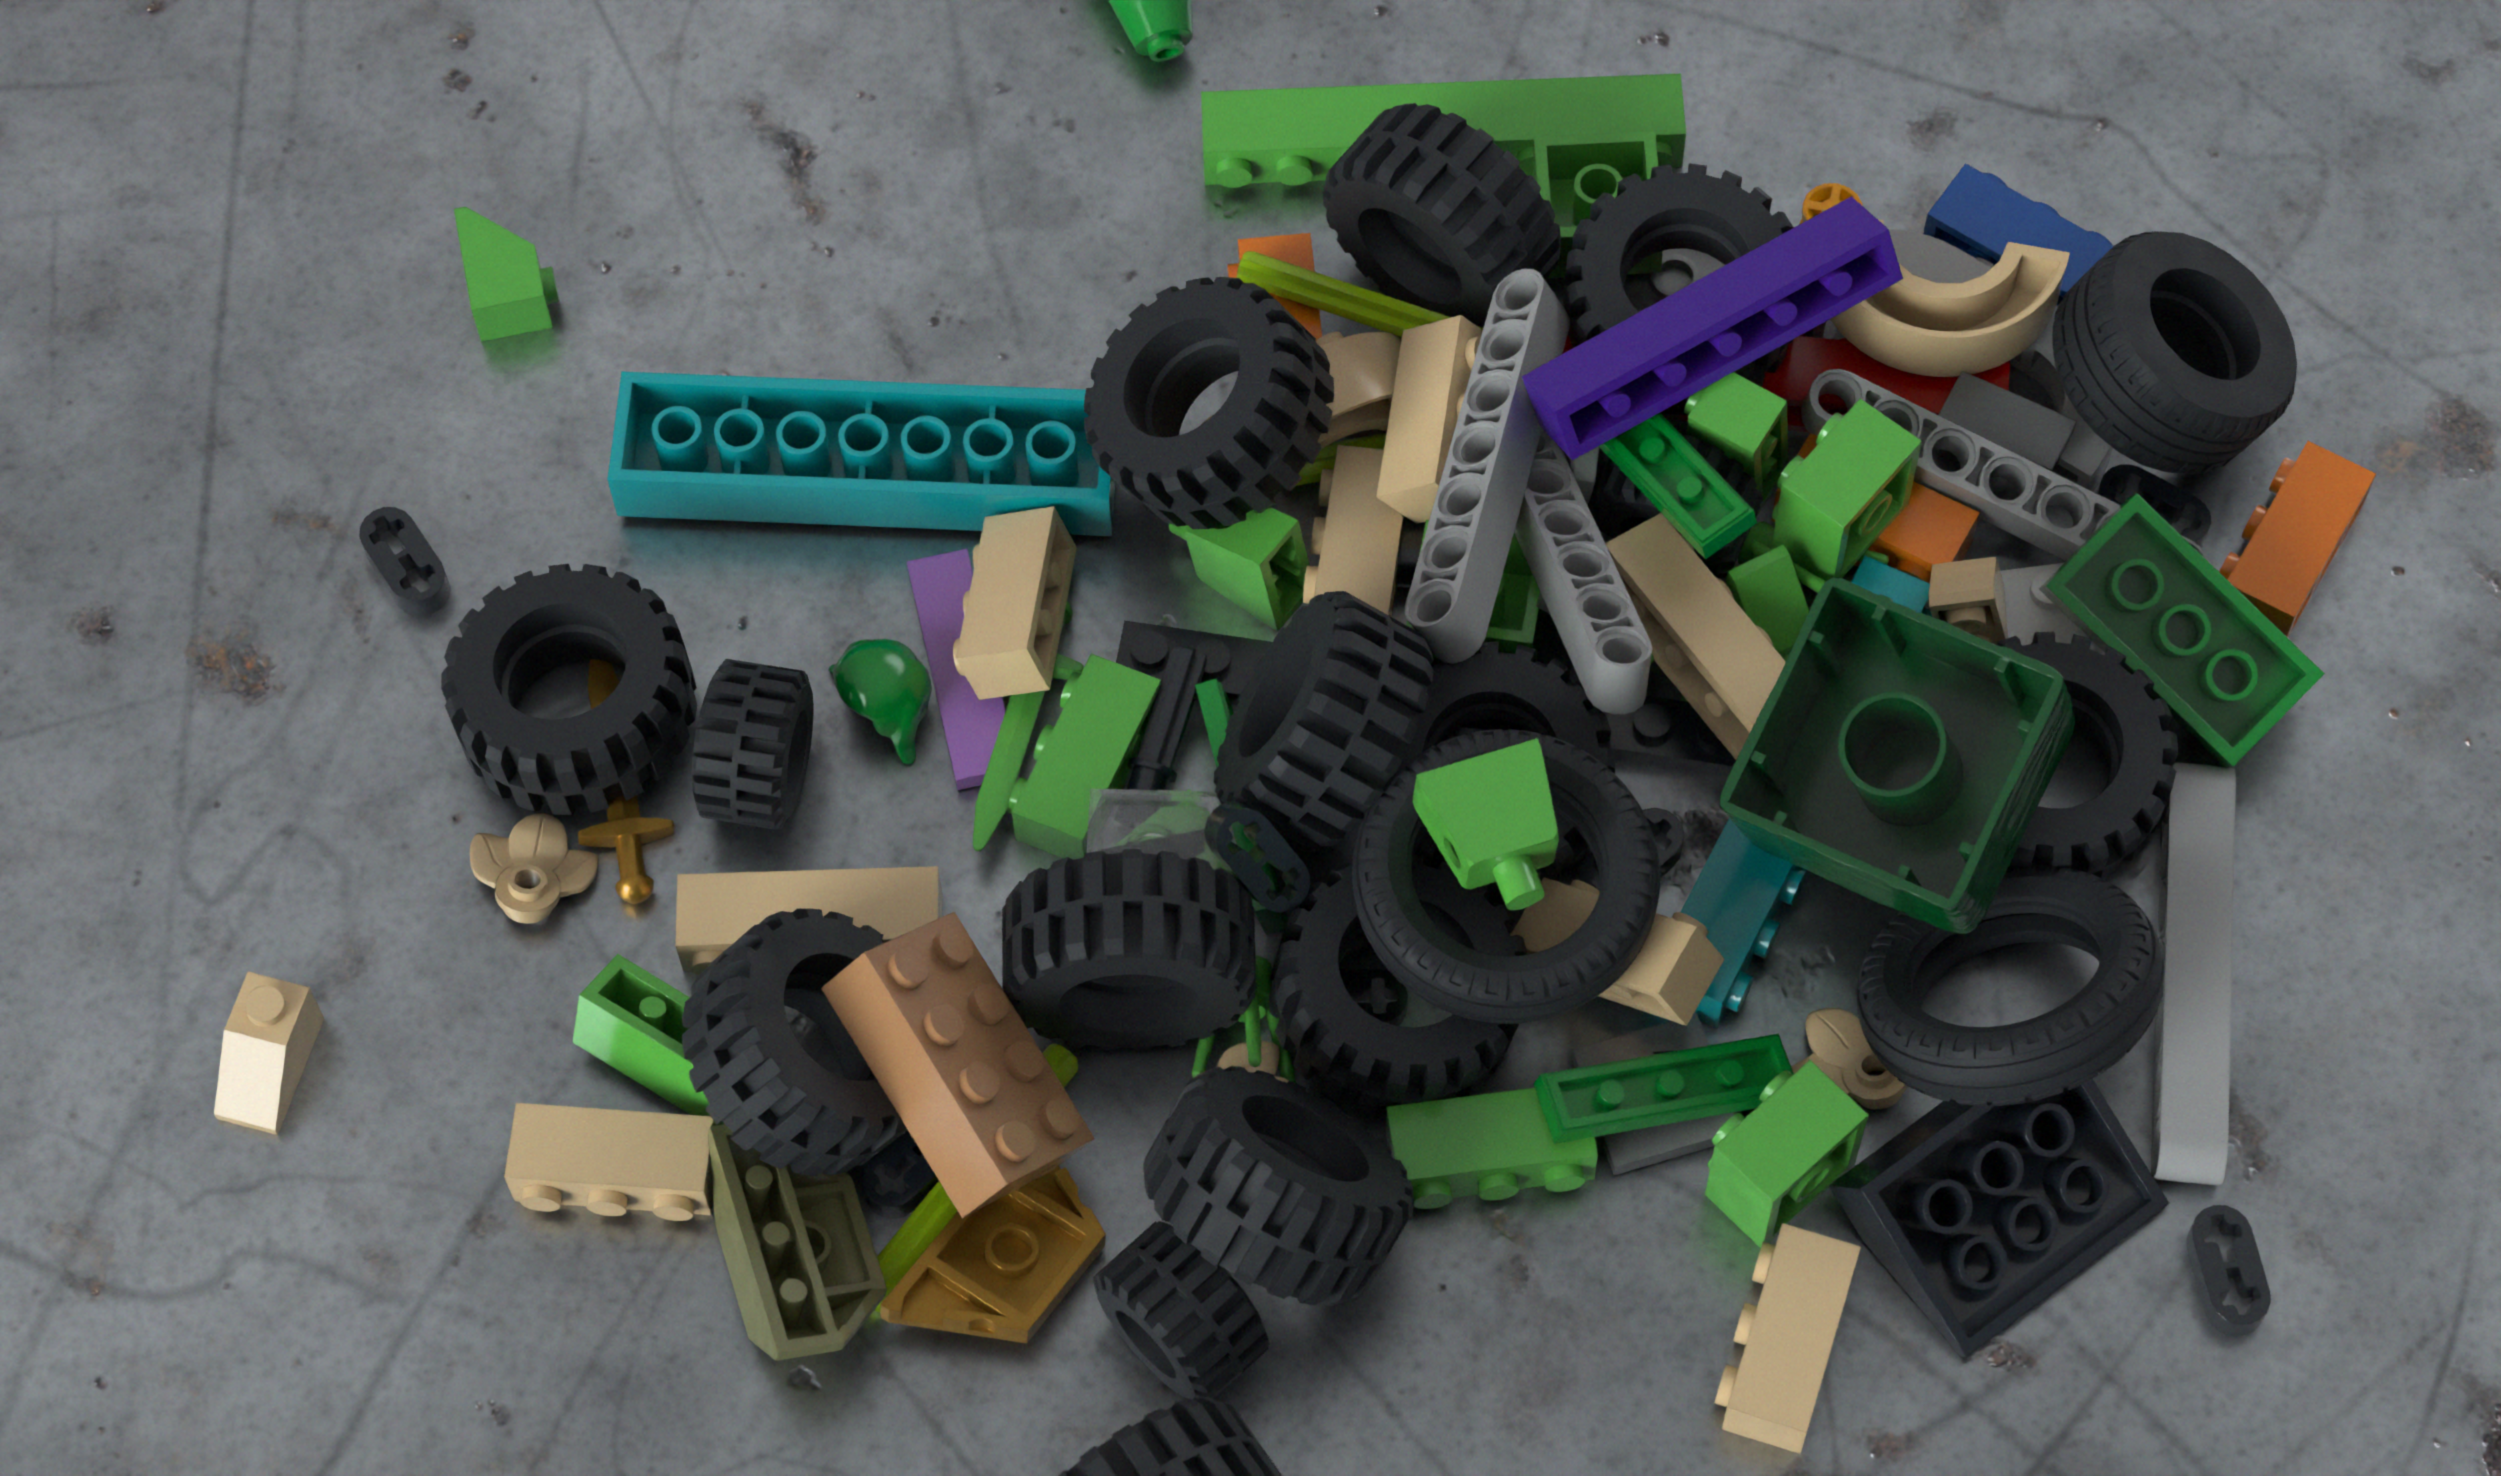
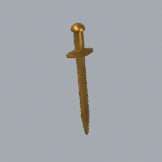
(624, 825)

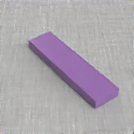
(968, 723)

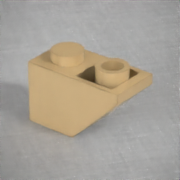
(1970, 597)

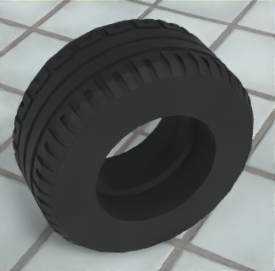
(2135, 391)

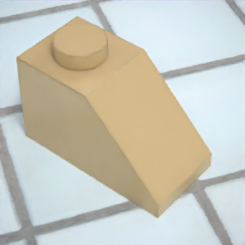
(265, 1051)

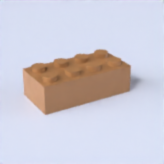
(957, 1063)

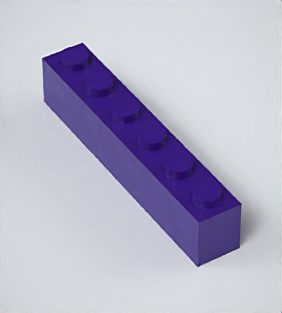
(1712, 327)

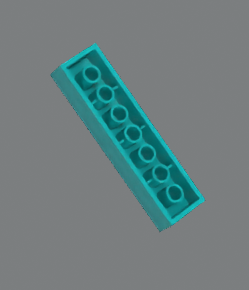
(852, 452)

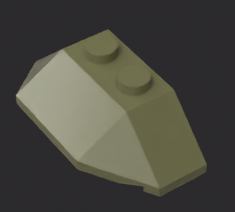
(793, 1251)

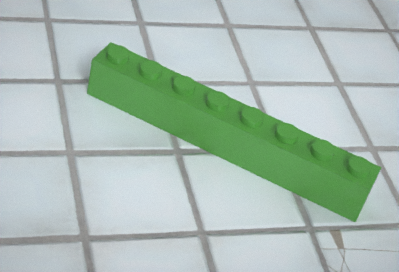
(1304, 131)

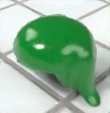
(887, 686)

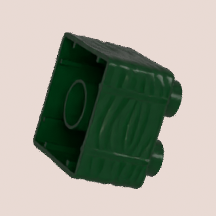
(1900, 756)

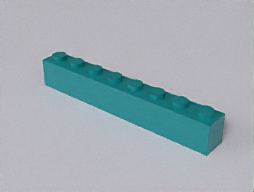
(1746, 885)

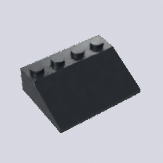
(1998, 1205)

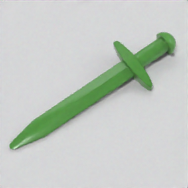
(1010, 751)

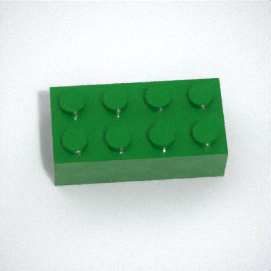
(2186, 627)

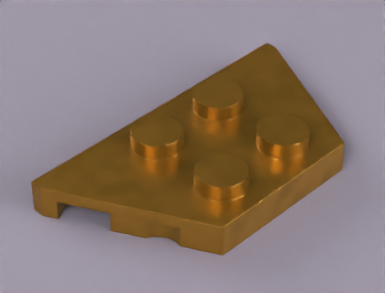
(1002, 1264)

